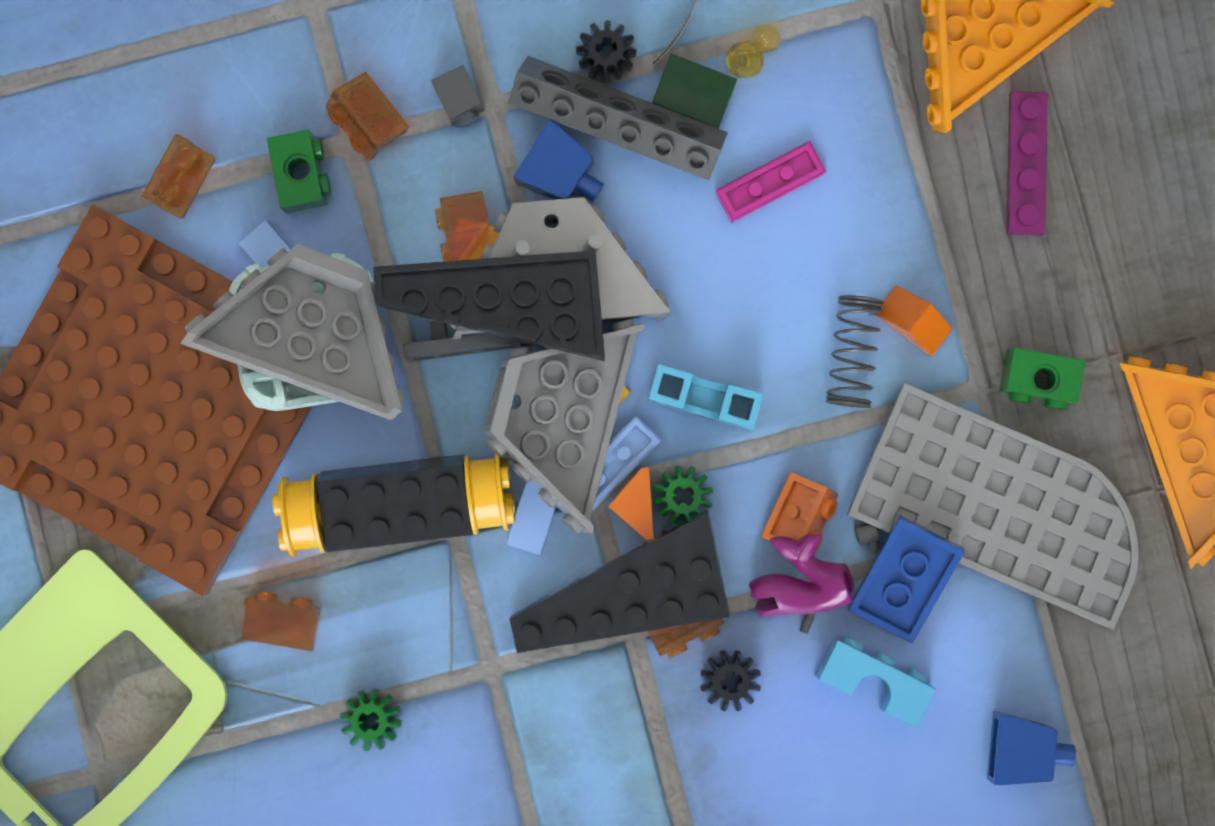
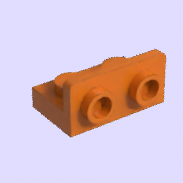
(801, 509)

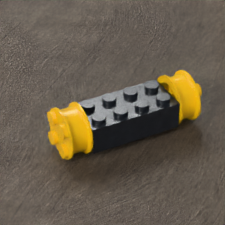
(394, 503)

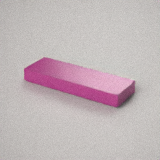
(770, 182)

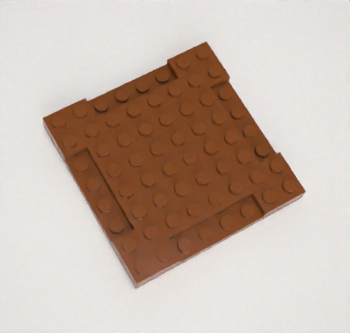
(125, 420)

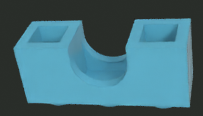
(705, 398)
(905, 695)

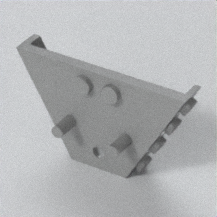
(580, 228)
(306, 337)
(562, 419)

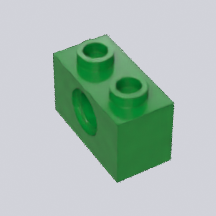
(286, 153)
(1063, 372)

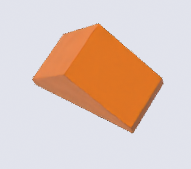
(915, 320)
(634, 504)

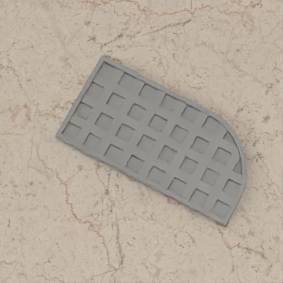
(1006, 499)

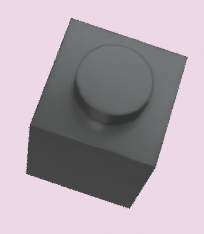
(458, 96)

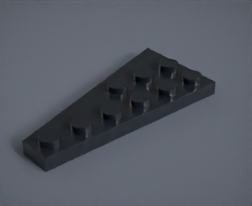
(522, 298)
(647, 589)

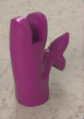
(785, 594)

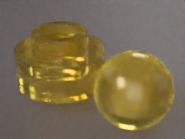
(764, 40)

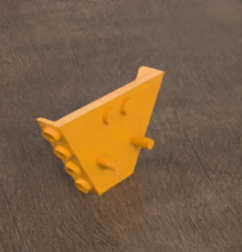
(984, 42)
(1180, 429)

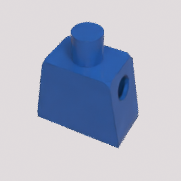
(558, 167)
(1025, 751)

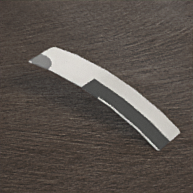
(676, 37)

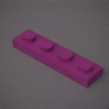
(1026, 163)

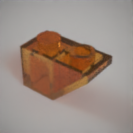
(464, 224)

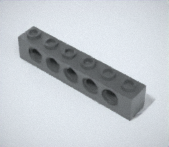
(617, 117)

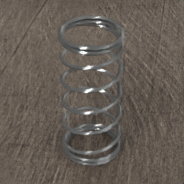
(869, 305)

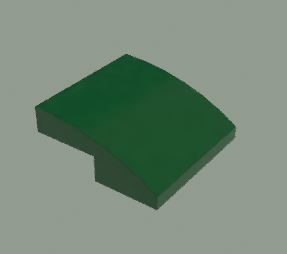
(694, 90)

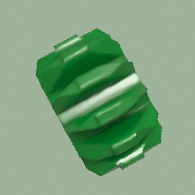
(683, 483)
(366, 707)

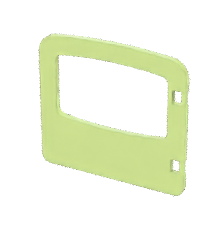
(57, 636)

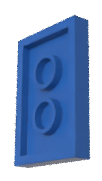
(906, 579)

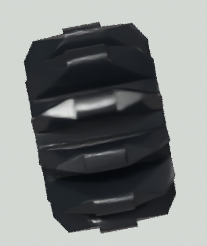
(595, 44)
(741, 685)

